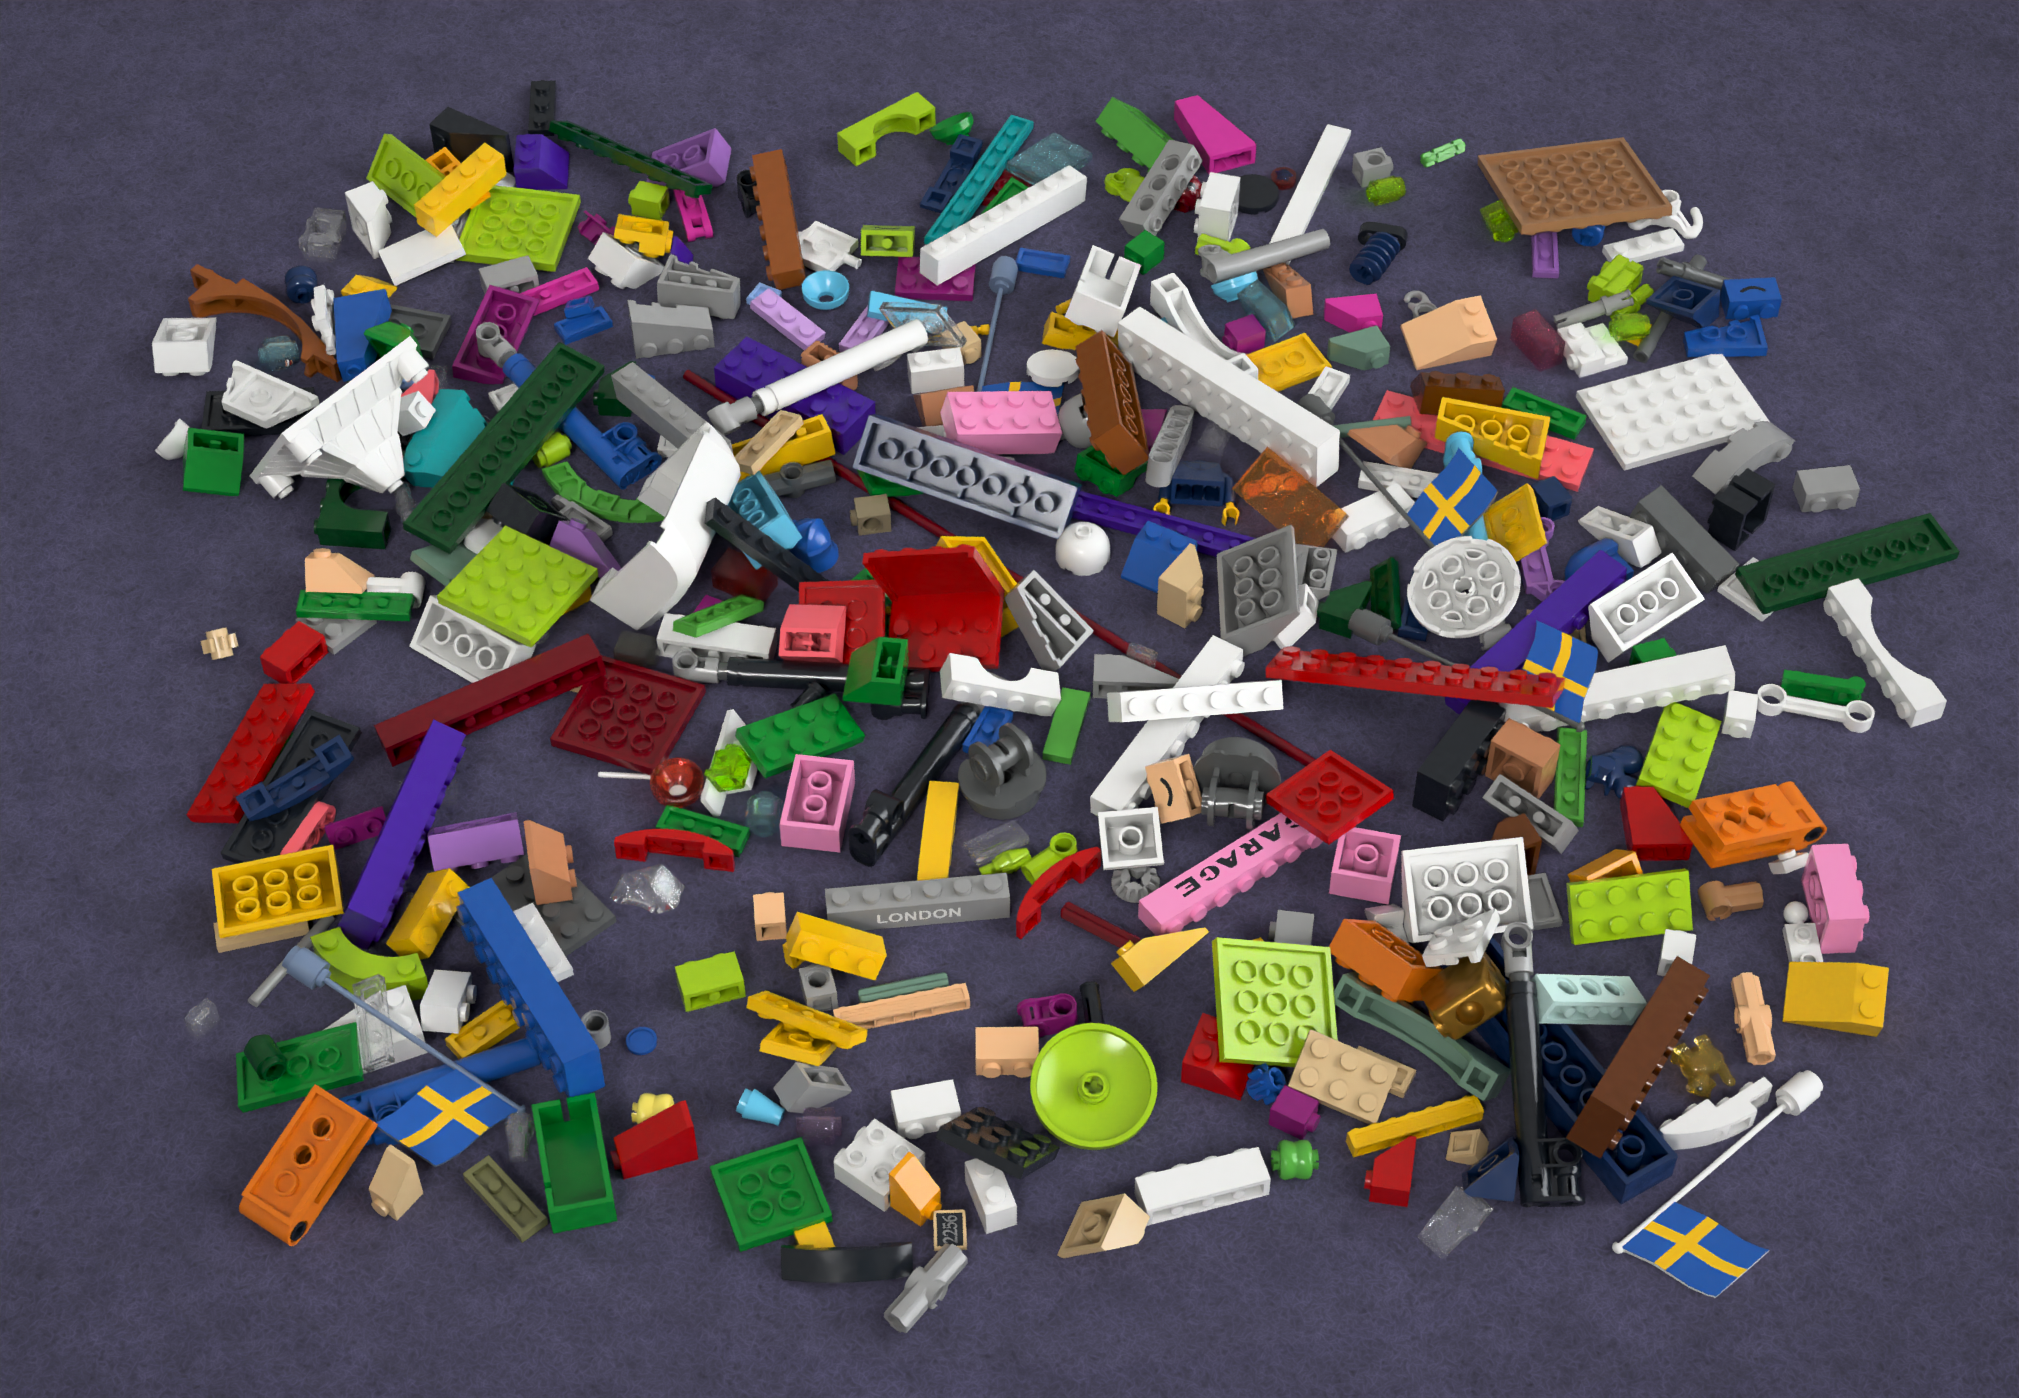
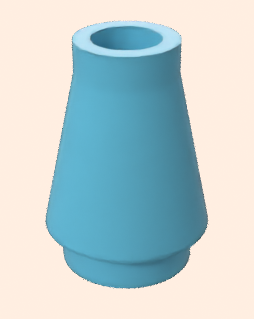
(760, 1108)

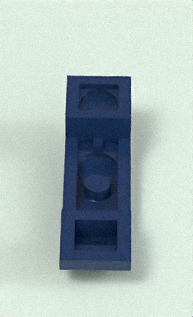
(961, 162)
(299, 783)

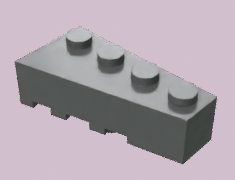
(1691, 544)

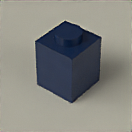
(1552, 498)

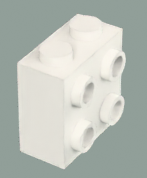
(870, 1159)

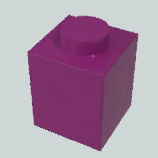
(1244, 335)
(1294, 1113)

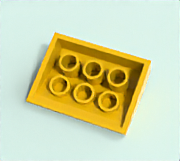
(277, 891)

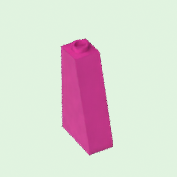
(1213, 136)

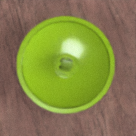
(1093, 1086)

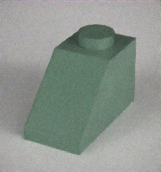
(1360, 349)

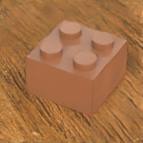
(1523, 757)

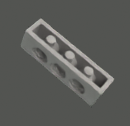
(1161, 188)

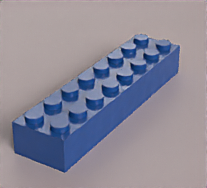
(530, 990)

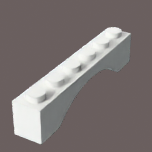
(1173, 301)
(1913, 695)
(1195, 701)

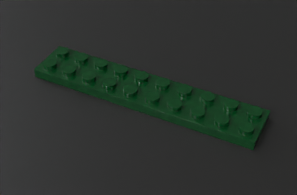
(503, 448)

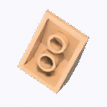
(1450, 334)

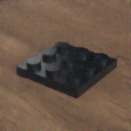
(998, 1142)

